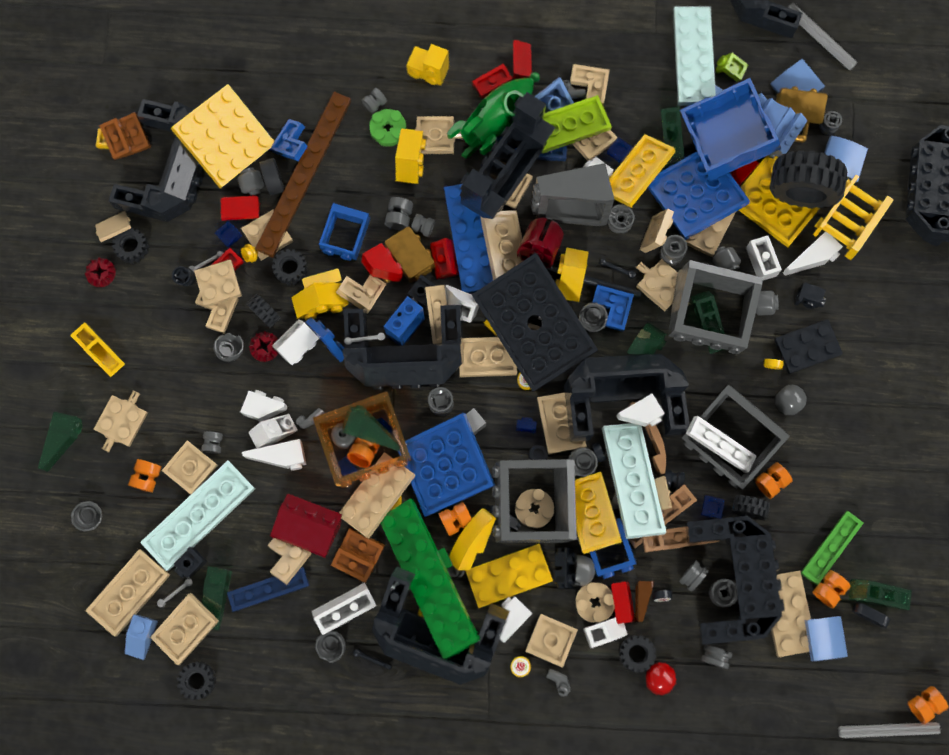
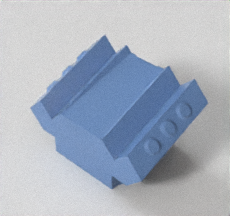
(785, 123)

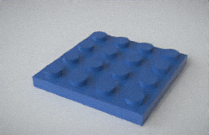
(694, 197)
(447, 465)

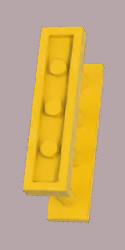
(862, 232)

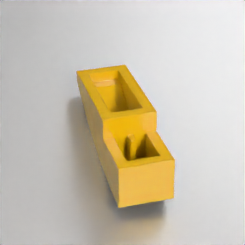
(97, 349)
(472, 540)

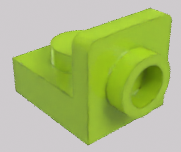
(732, 66)

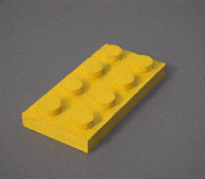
(639, 169)
(594, 514)
(509, 575)

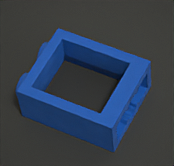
(349, 214)
(401, 328)
(626, 566)

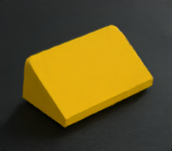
(326, 277)

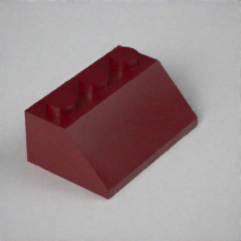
(306, 525)

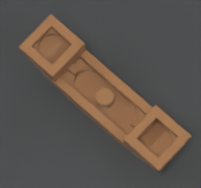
(659, 460)
(680, 501)
(672, 539)

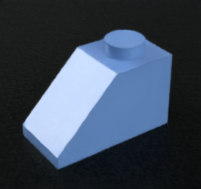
(139, 636)

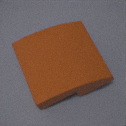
(125, 136)
(357, 555)

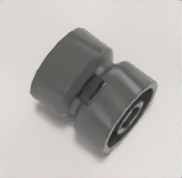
(399, 212)
(673, 250)
(440, 401)

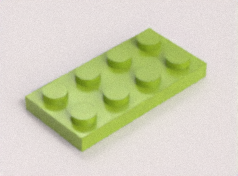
(576, 122)

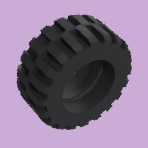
(808, 179)

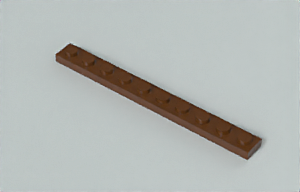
(303, 174)

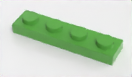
(831, 548)

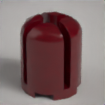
(532, 241)

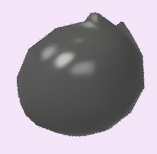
(593, 317)
(228, 347)
(790, 399)
(584, 461)
(86, 516)
(585, 570)
(330, 646)

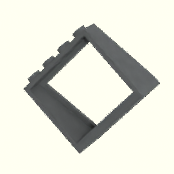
(574, 196)
(720, 279)
(719, 465)
(564, 501)

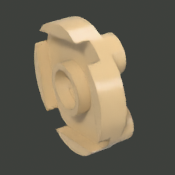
(529, 518)
(597, 613)

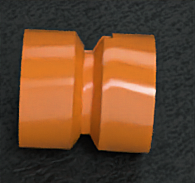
(362, 452)
(148, 469)
(767, 483)
(455, 518)
(831, 589)
(928, 704)

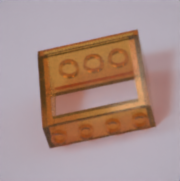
(337, 416)

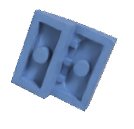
(800, 76)
(849, 153)
(826, 638)

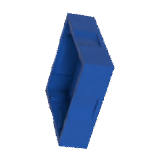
(730, 129)

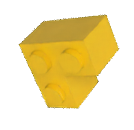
(429, 64)
(409, 156)
(572, 271)
(318, 299)

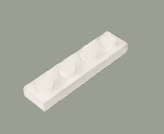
(721, 444)

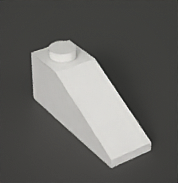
(818, 254)
(284, 455)

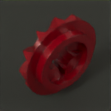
(105, 278)
(255, 344)

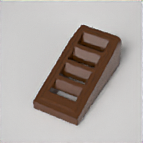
(642, 595)

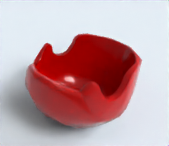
(660, 678)

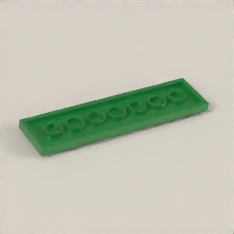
(432, 583)

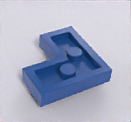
(287, 143)
(618, 303)
(326, 337)

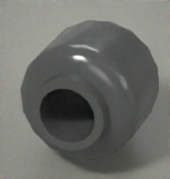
(250, 181)
(726, 258)
(767, 303)
(341, 442)

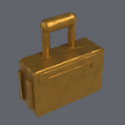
(809, 103)
(410, 254)

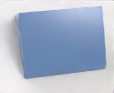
(555, 96)

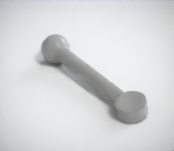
(219, 253)
(380, 336)
(162, 602)

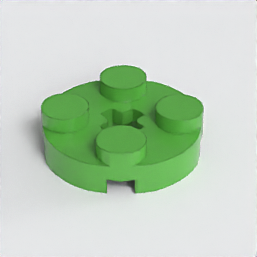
(384, 117)

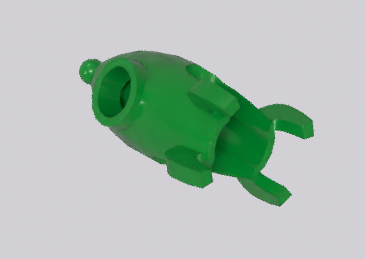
(492, 115)

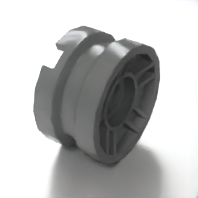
(617, 212)
(693, 576)
(716, 596)
(716, 656)

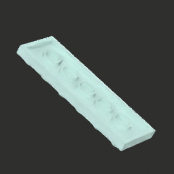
(693, 54)
(633, 480)
(197, 515)

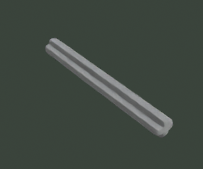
(825, 40)
(888, 730)

